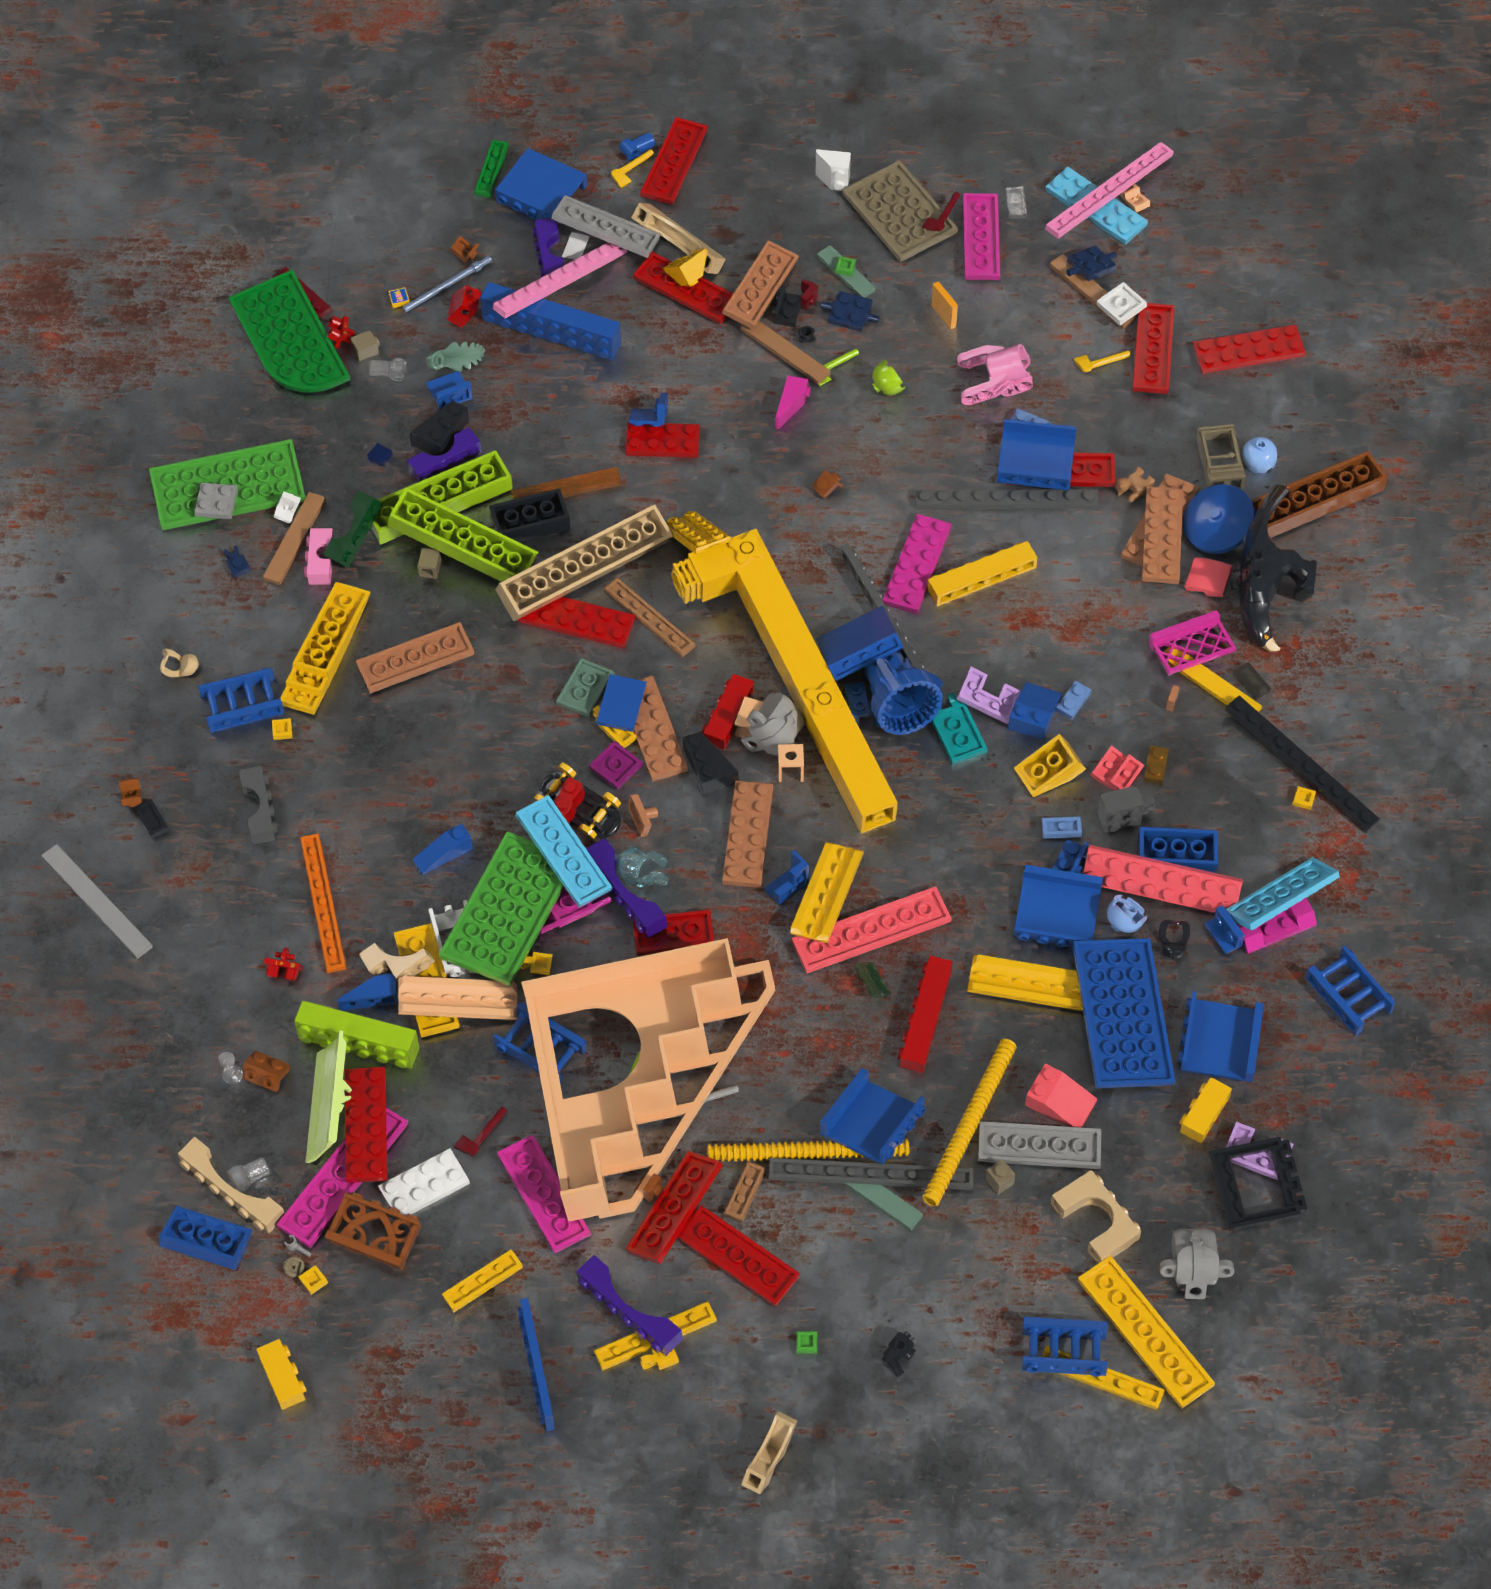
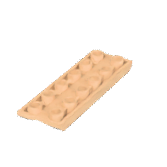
(457, 998)

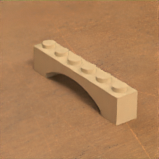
(656, 221)
(263, 1212)

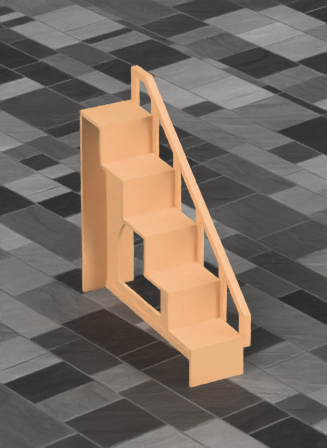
(667, 1003)

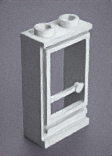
(442, 923)

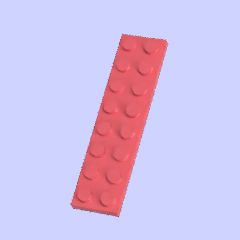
(1162, 879)
(874, 929)

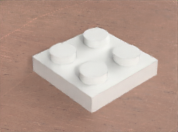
(1121, 303)

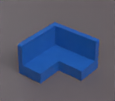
(790, 881)

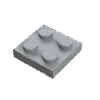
(216, 501)

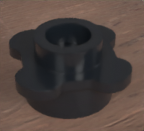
(806, 330)

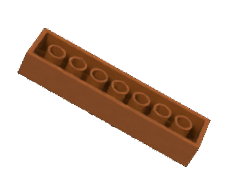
(1325, 492)

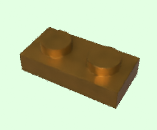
(1156, 764)

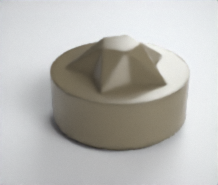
(293, 1267)

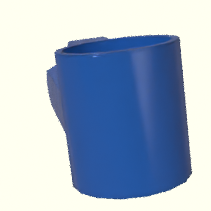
(633, 148)

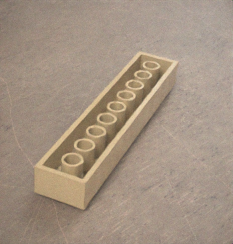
(583, 562)

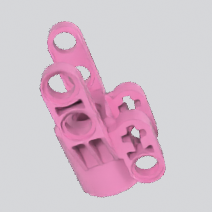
(1004, 370)

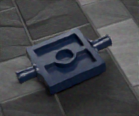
(1091, 263)
(850, 311)

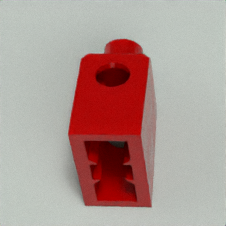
(464, 300)

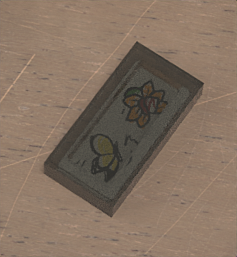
(1251, 681)

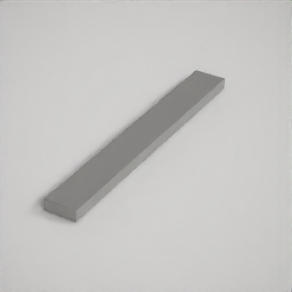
(97, 901)

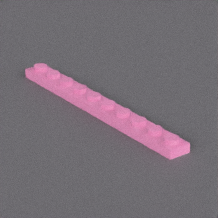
(1109, 190)
(557, 279)

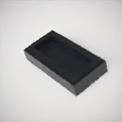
(151, 818)

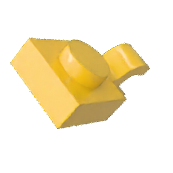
(539, 963)
(659, 1359)

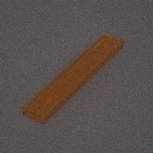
(574, 485)

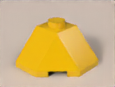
(688, 269)

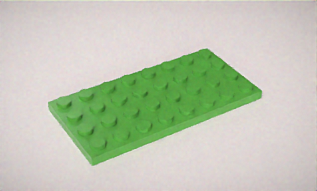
(257, 471)
(504, 912)

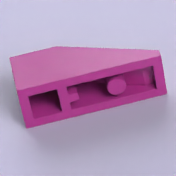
(792, 399)

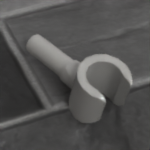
(295, 1246)

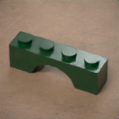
(345, 548)

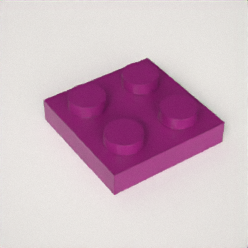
(615, 765)

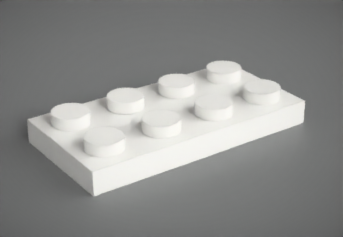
(424, 1183)

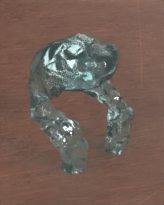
(630, 863)

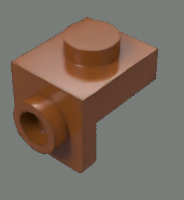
(463, 249)
(827, 483)
(130, 792)
(652, 1188)

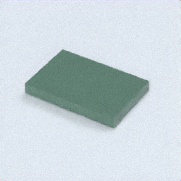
(584, 687)

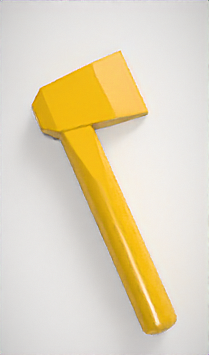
(619, 174)
(1085, 365)

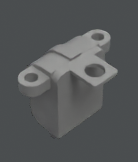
(774, 725)
(1195, 1261)

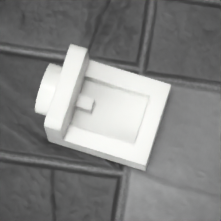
(286, 507)

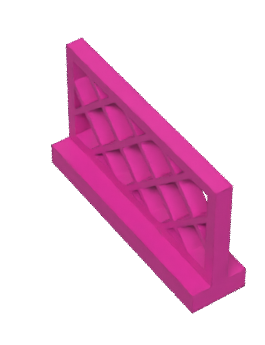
(1183, 631)

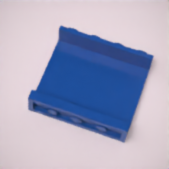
(538, 185)
(1036, 454)
(859, 643)
(1057, 906)
(1220, 1039)
(870, 1119)

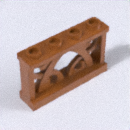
(388, 1254)

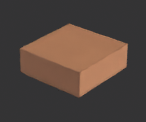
(1172, 698)

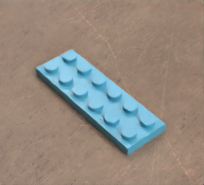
(1112, 218)
(563, 851)
(1282, 893)

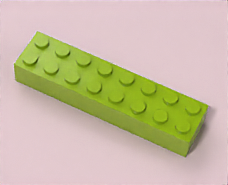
(453, 488)
(460, 536)

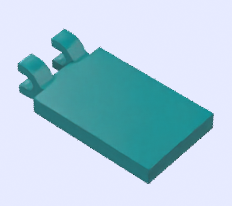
(958, 731)

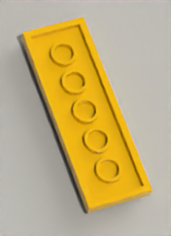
(410, 942)

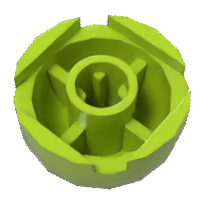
(886, 380)

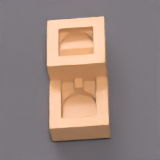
(1134, 198)

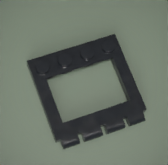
(1229, 1191)

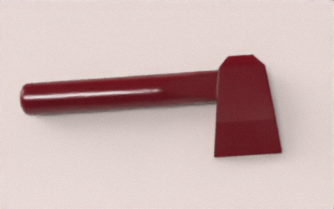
(938, 225)
(472, 1147)

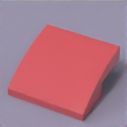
(1208, 577)
(1116, 769)

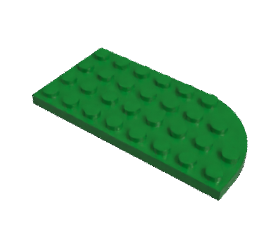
(289, 335)

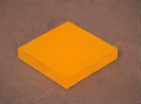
(944, 305)

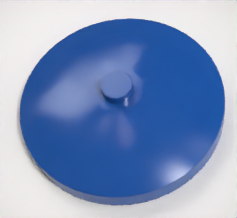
(1218, 519)

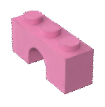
(318, 569)

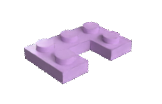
(996, 707)
(1260, 1162)

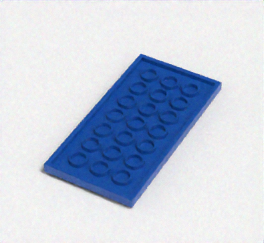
(1123, 1013)

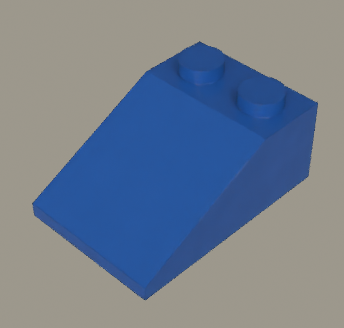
(1034, 710)

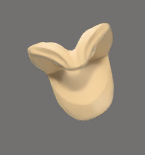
(188, 664)

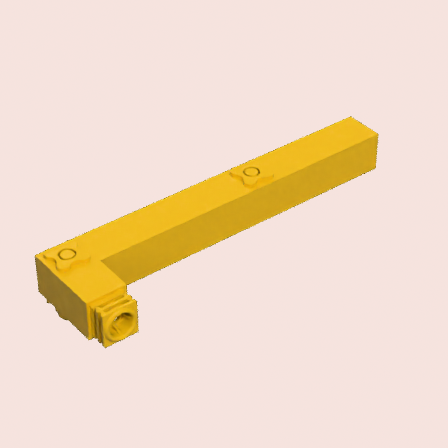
(750, 570)

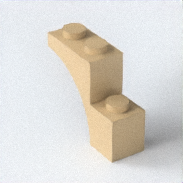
(380, 962)
(770, 1453)

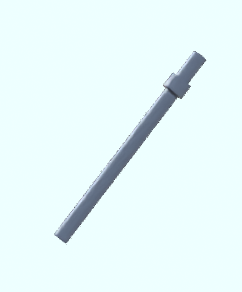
(474, 267)

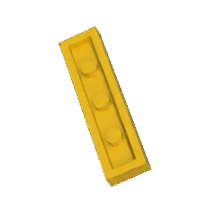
(482, 1280)

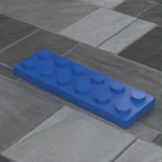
(535, 1365)

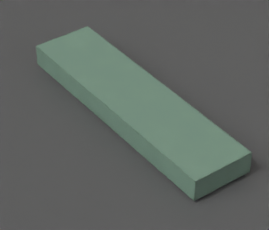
(856, 283)
(888, 1203)

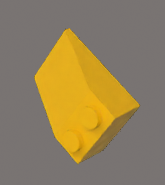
(1049, 766)

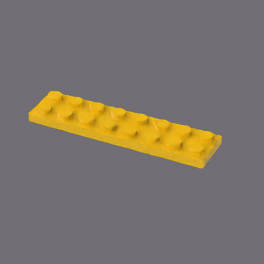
(1146, 1332)

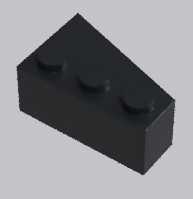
(438, 431)

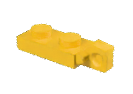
(622, 737)

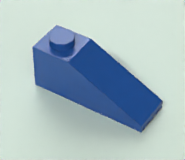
(444, 849)
(374, 992)

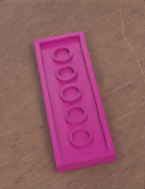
(981, 236)
(917, 563)
(541, 1193)

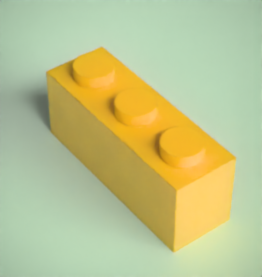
(1205, 1109)
(281, 1373)

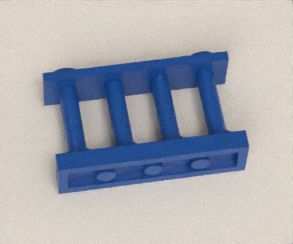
(244, 715)
(1342, 1006)
(558, 1033)
(1067, 1329)

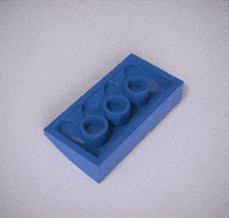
(205, 1237)

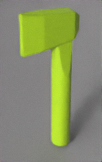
(838, 361)

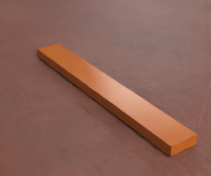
(323, 903)

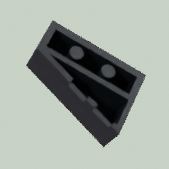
(708, 764)

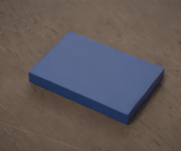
(621, 703)

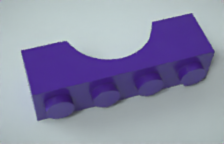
(547, 235)
(465, 447)

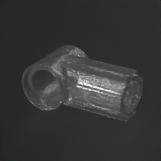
(393, 369)
(243, 1176)

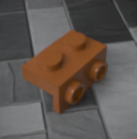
(265, 1070)

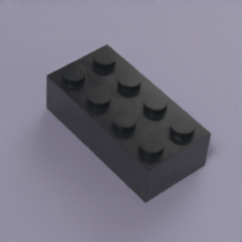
(531, 516)

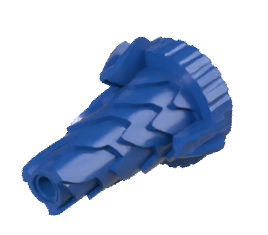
(902, 695)

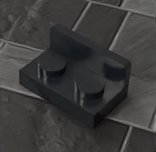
(787, 308)

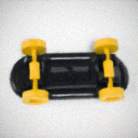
(595, 815)

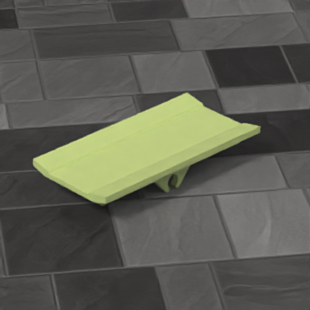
(327, 1098)

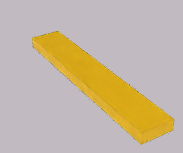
(1210, 681)
(633, 1345)
(1118, 1384)

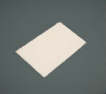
(575, 246)

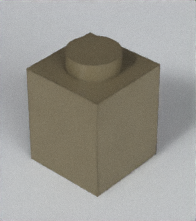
(365, 345)
(429, 563)
(1000, 1177)

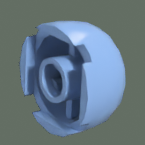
(1259, 455)
(1125, 915)

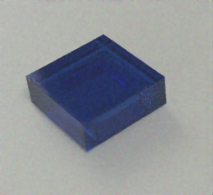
(379, 454)

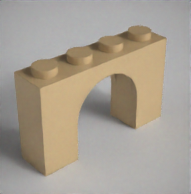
(1091, 1191)

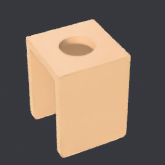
(741, 721)
(784, 762)

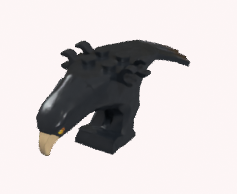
(1262, 571)

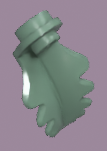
(456, 357)

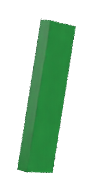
(491, 168)

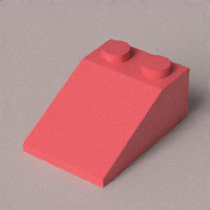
(1060, 1098)

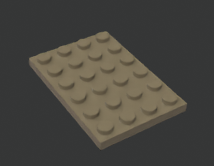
(897, 209)

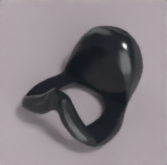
(1171, 949)

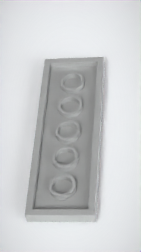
(606, 226)
(1039, 1145)

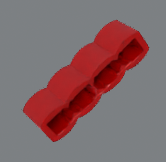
(570, 797)

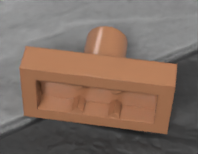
(641, 815)

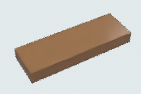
(745, 1192)

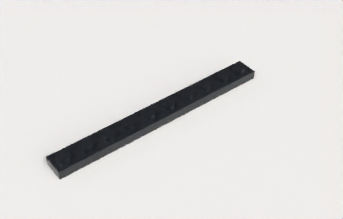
(1302, 764)

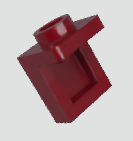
(810, 294)

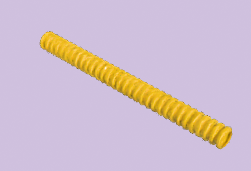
(969, 1122)
(786, 1151)

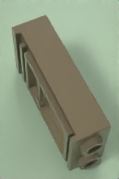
(1220, 472)

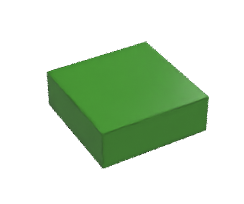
(845, 266)
(806, 1342)

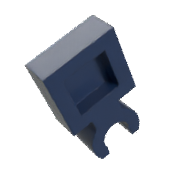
(236, 563)

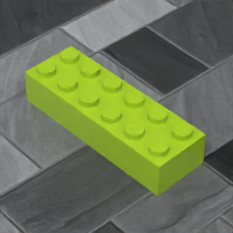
(362, 1034)

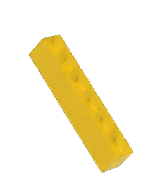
(982, 573)

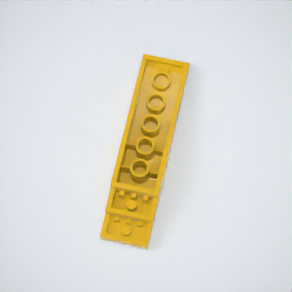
(324, 648)

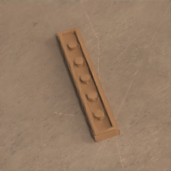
(1088, 289)
(787, 352)
(294, 538)
(649, 617)

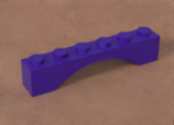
(646, 914)
(657, 1330)

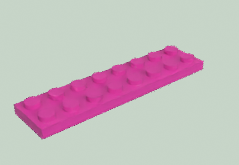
(323, 1195)

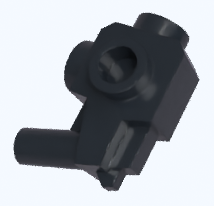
(899, 1347)

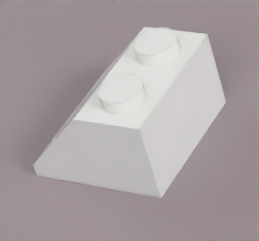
(833, 168)

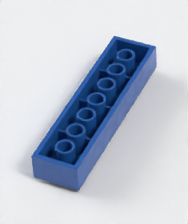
(556, 323)

